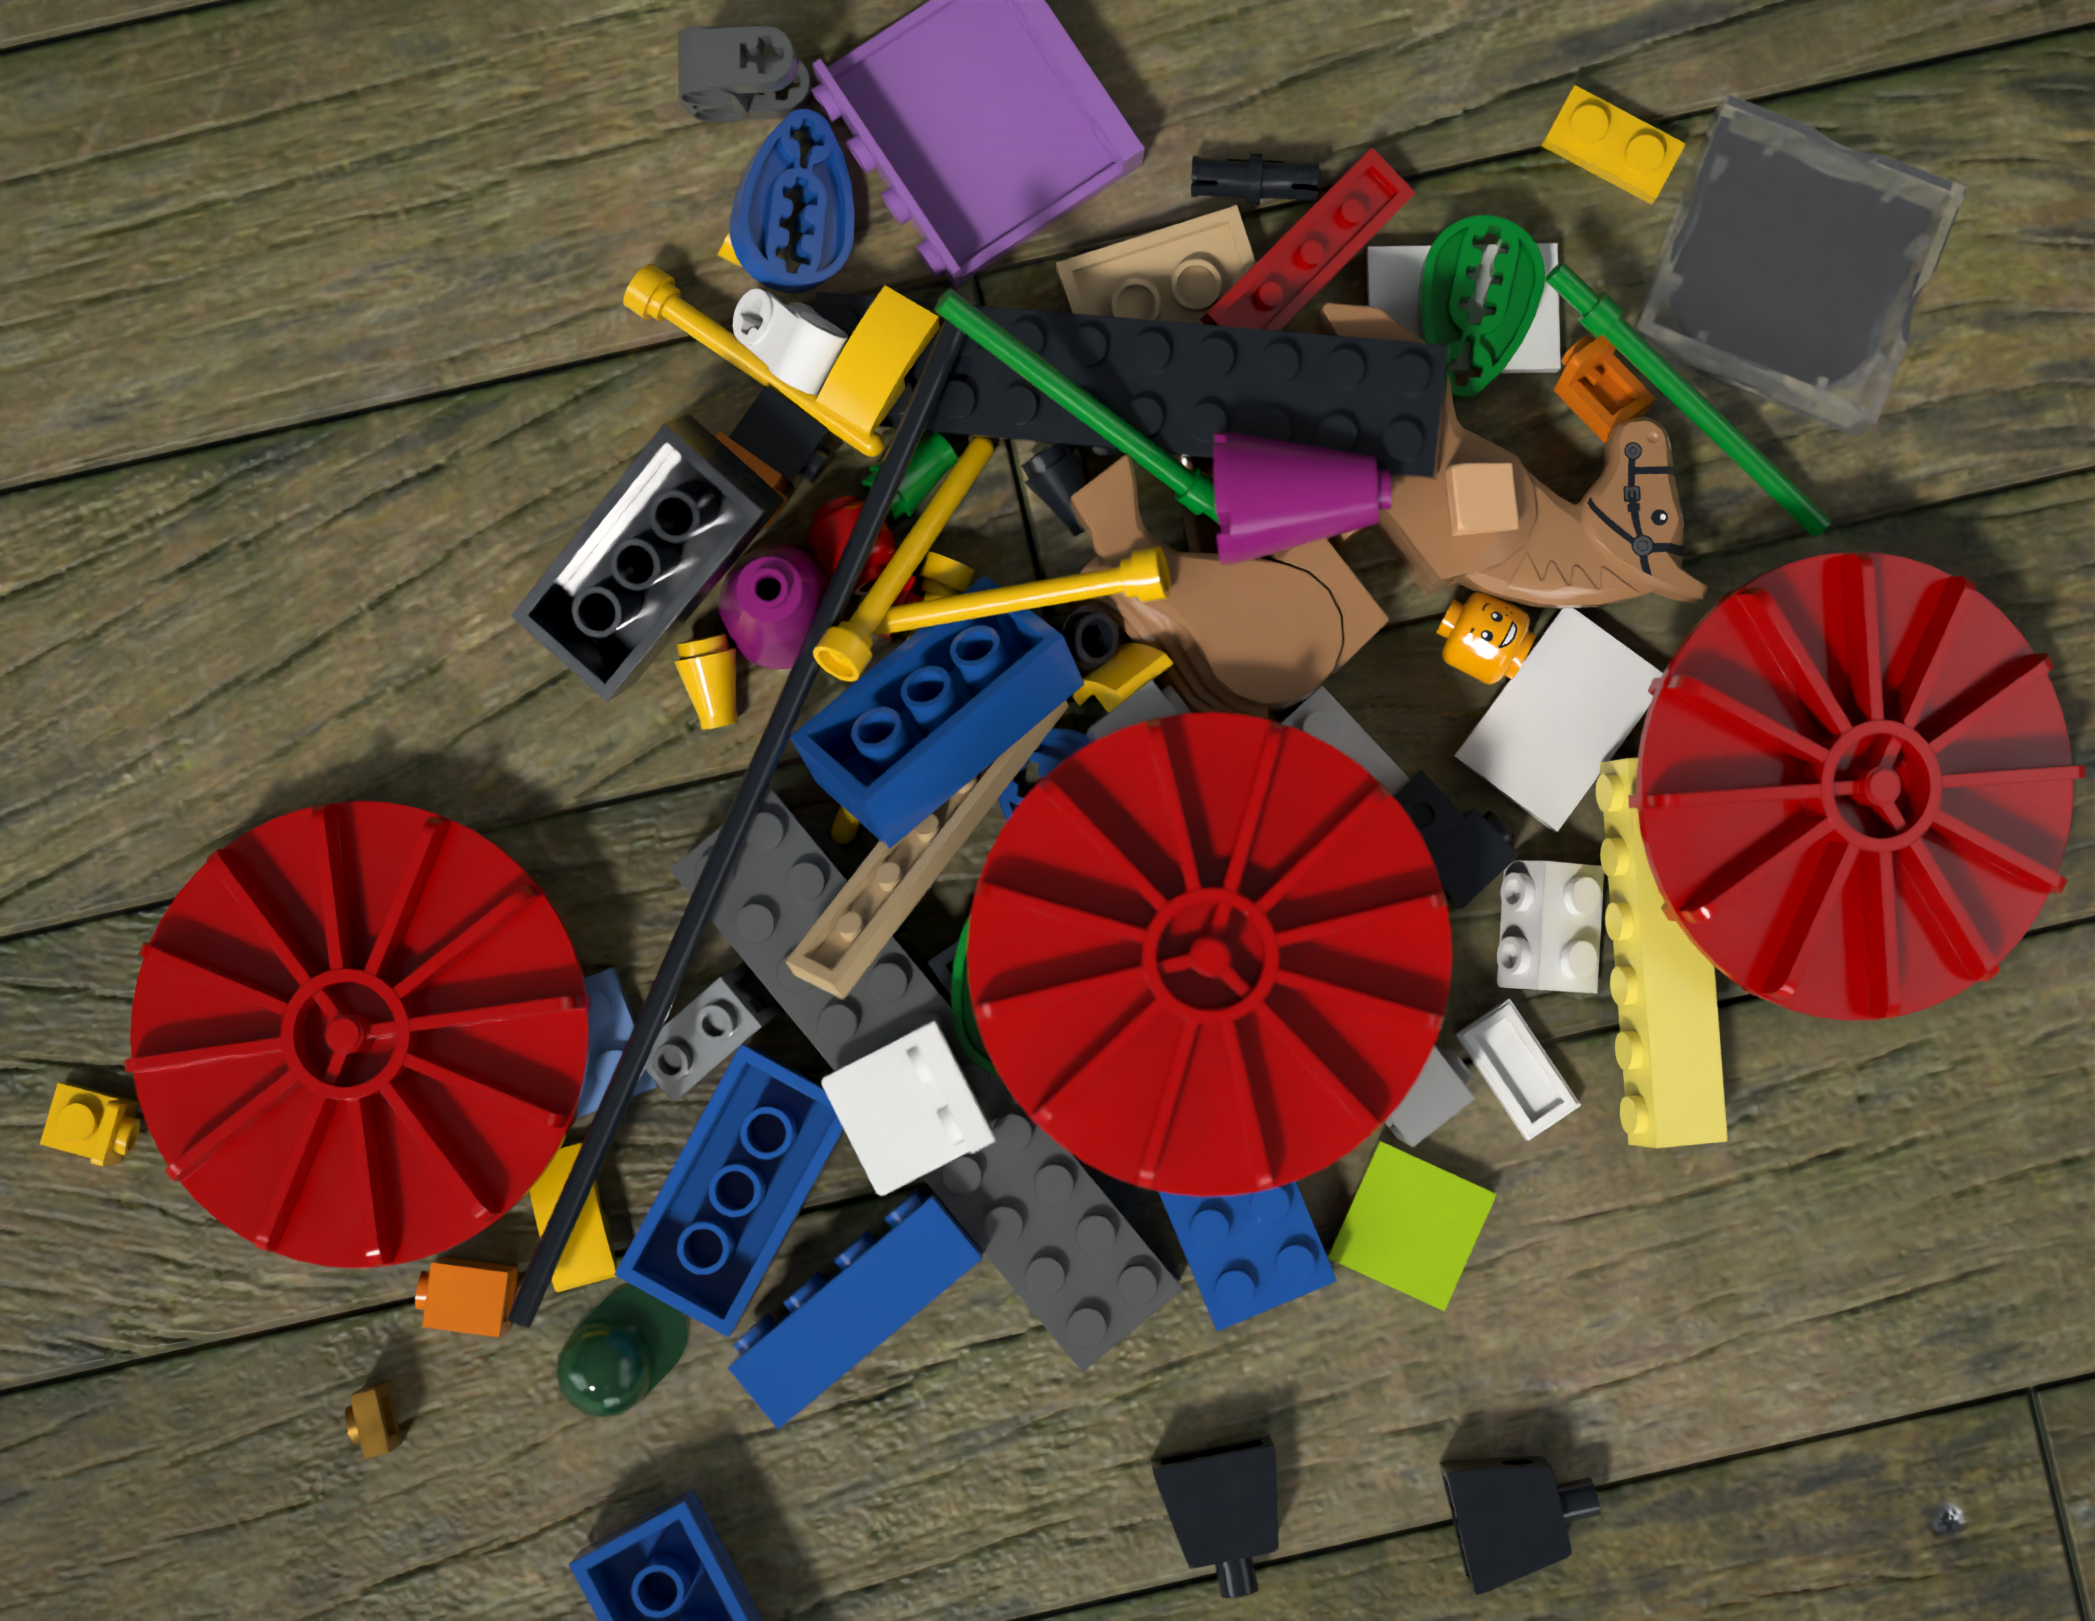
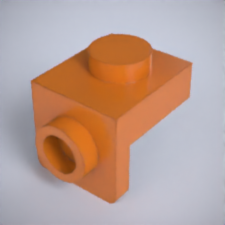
(1600, 386)

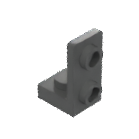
(710, 1030)

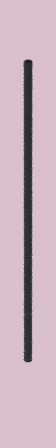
(734, 829)

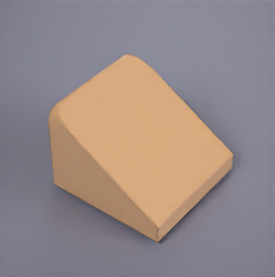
(1481, 498)

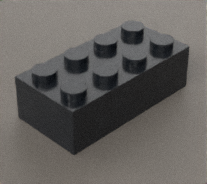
(647, 556)

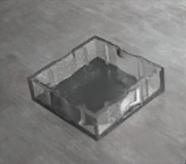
(1795, 266)

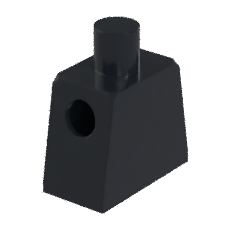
(1223, 1508)
(1512, 1516)

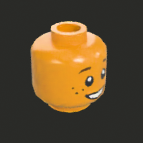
(1485, 637)

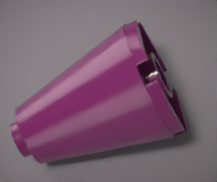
(1290, 494)
(775, 629)

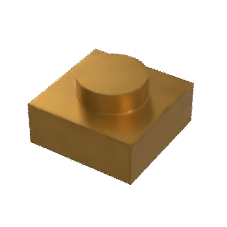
(373, 1420)

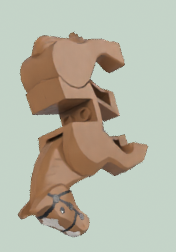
(1278, 624)

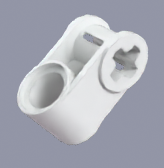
(788, 339)

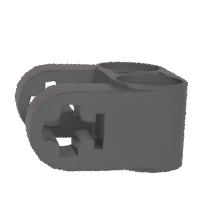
(728, 85)

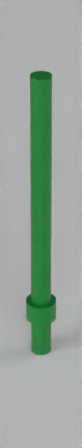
(1603, 317)
(1192, 488)

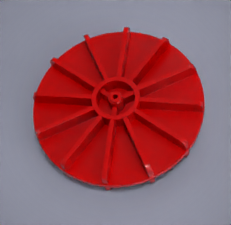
(1855, 786)
(1209, 954)
(359, 1034)

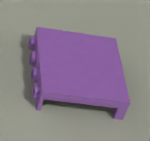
(978, 126)

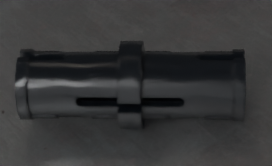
(1254, 178)

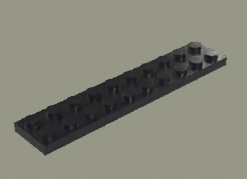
(1187, 383)

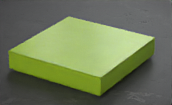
(1411, 1225)

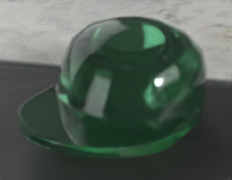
(620, 1353)

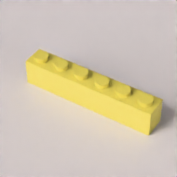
(1661, 991)

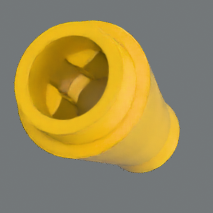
(710, 679)

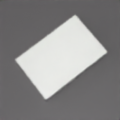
(1394, 286)
(1559, 718)

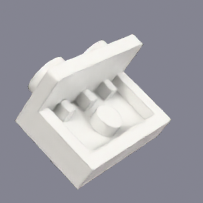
(1550, 926)

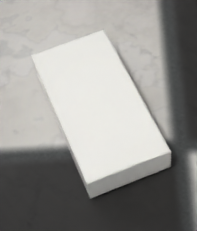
(1517, 1069)

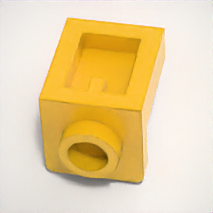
(91, 1124)

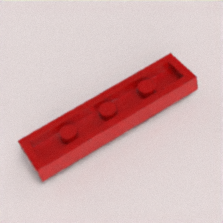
(1314, 248)

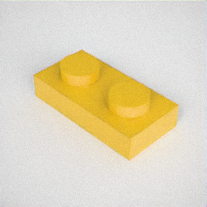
(1613, 144)

